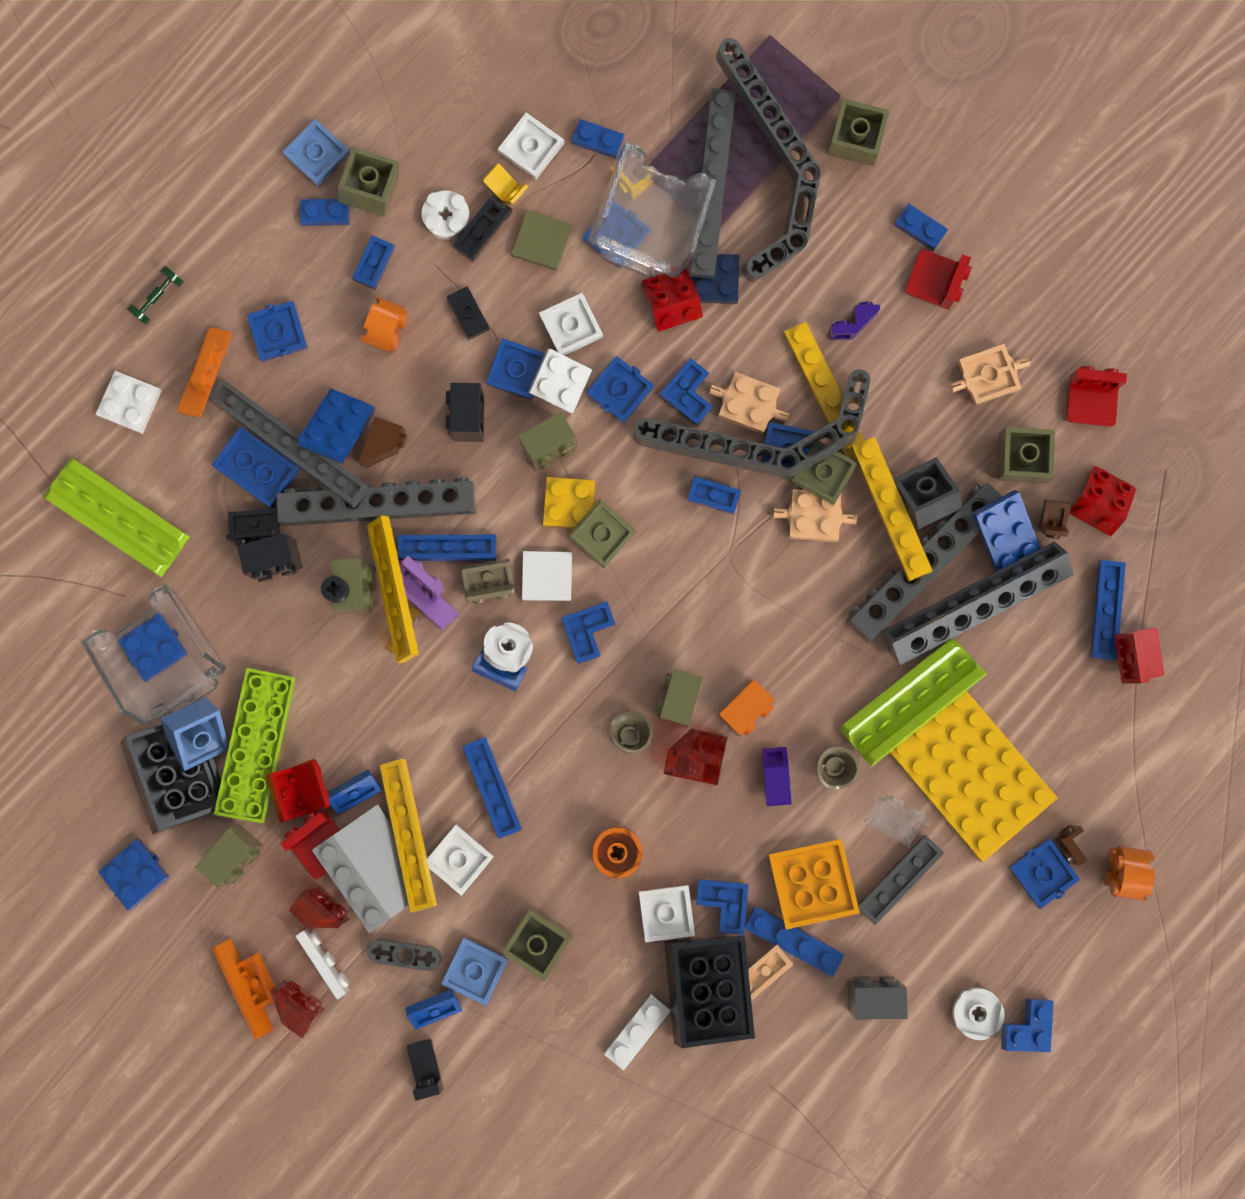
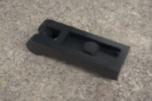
(482, 228)

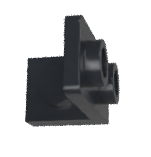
(425, 1069)

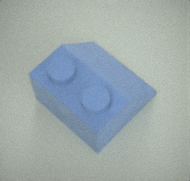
(195, 733)

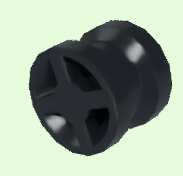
(340, 589)

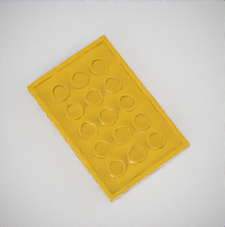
(974, 776)

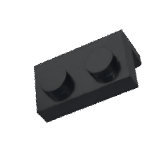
(252, 525)

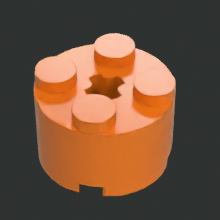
(383, 324)
(614, 866)
(1130, 873)

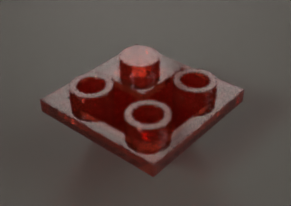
(697, 757)
(317, 910)
(295, 1008)

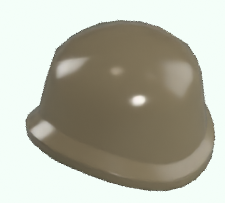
(631, 732)
(837, 767)

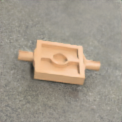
(989, 374)
(749, 403)
(813, 518)

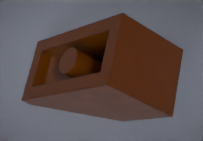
(382, 442)

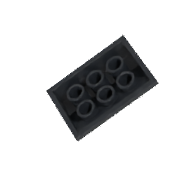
(165, 789)
(709, 990)

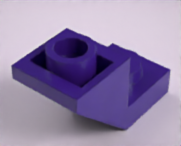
(861, 317)
(776, 776)

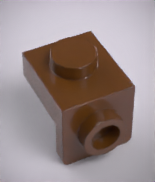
(1054, 518)
(1069, 848)

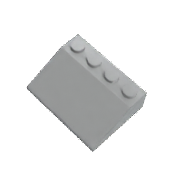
(366, 868)

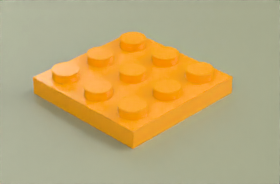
(813, 884)

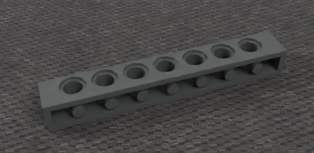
(464, 503)
(978, 602)
(869, 627)

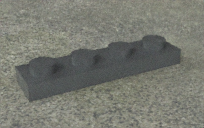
(900, 879)

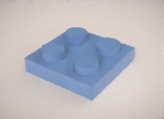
(316, 152)
(475, 971)

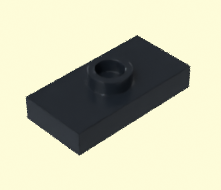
(468, 313)

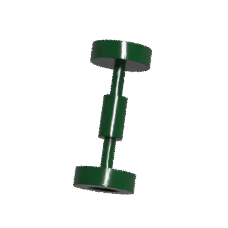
(154, 296)

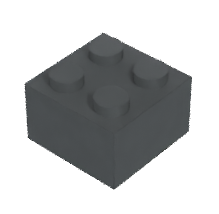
(928, 493)
(877, 998)

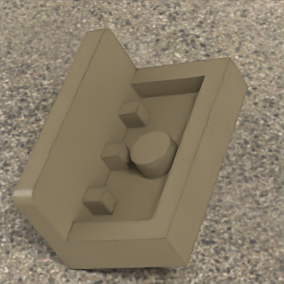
(488, 580)

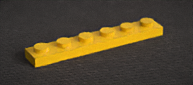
(819, 377)
(891, 509)
(392, 589)
(408, 835)

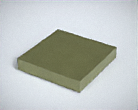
(542, 240)
(826, 477)
(601, 533)

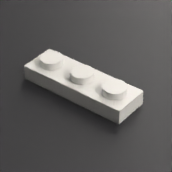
(323, 962)
(637, 1031)

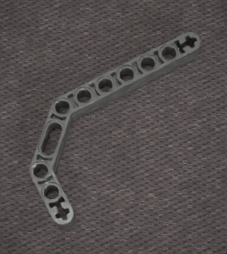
(782, 148)
(753, 449)

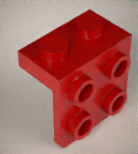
(938, 278)
(672, 299)
(1094, 396)
(1103, 501)
(298, 790)
(303, 840)

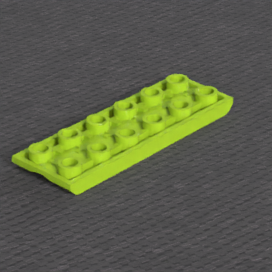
(116, 517)
(912, 702)
(254, 745)

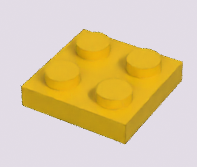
(567, 501)

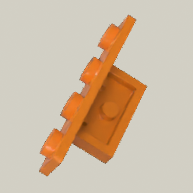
(204, 372)
(249, 984)

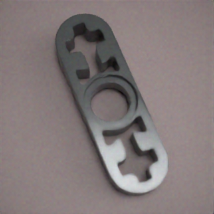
(386, 945)

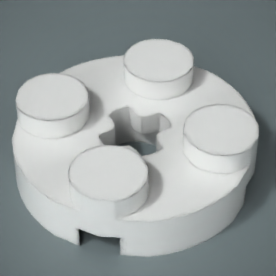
(455, 224)
(503, 659)
(985, 1026)

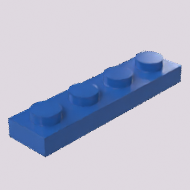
(447, 547)
(1107, 609)
(492, 787)
(794, 941)

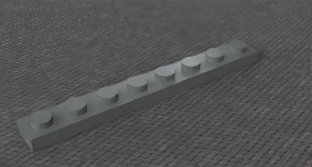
(715, 168)
(286, 442)

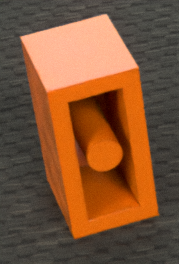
(747, 708)

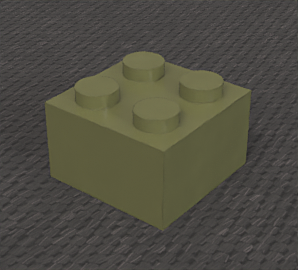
(858, 132)
(368, 182)
(548, 441)
(1026, 455)
(358, 577)
(680, 697)
(229, 856)
(537, 943)

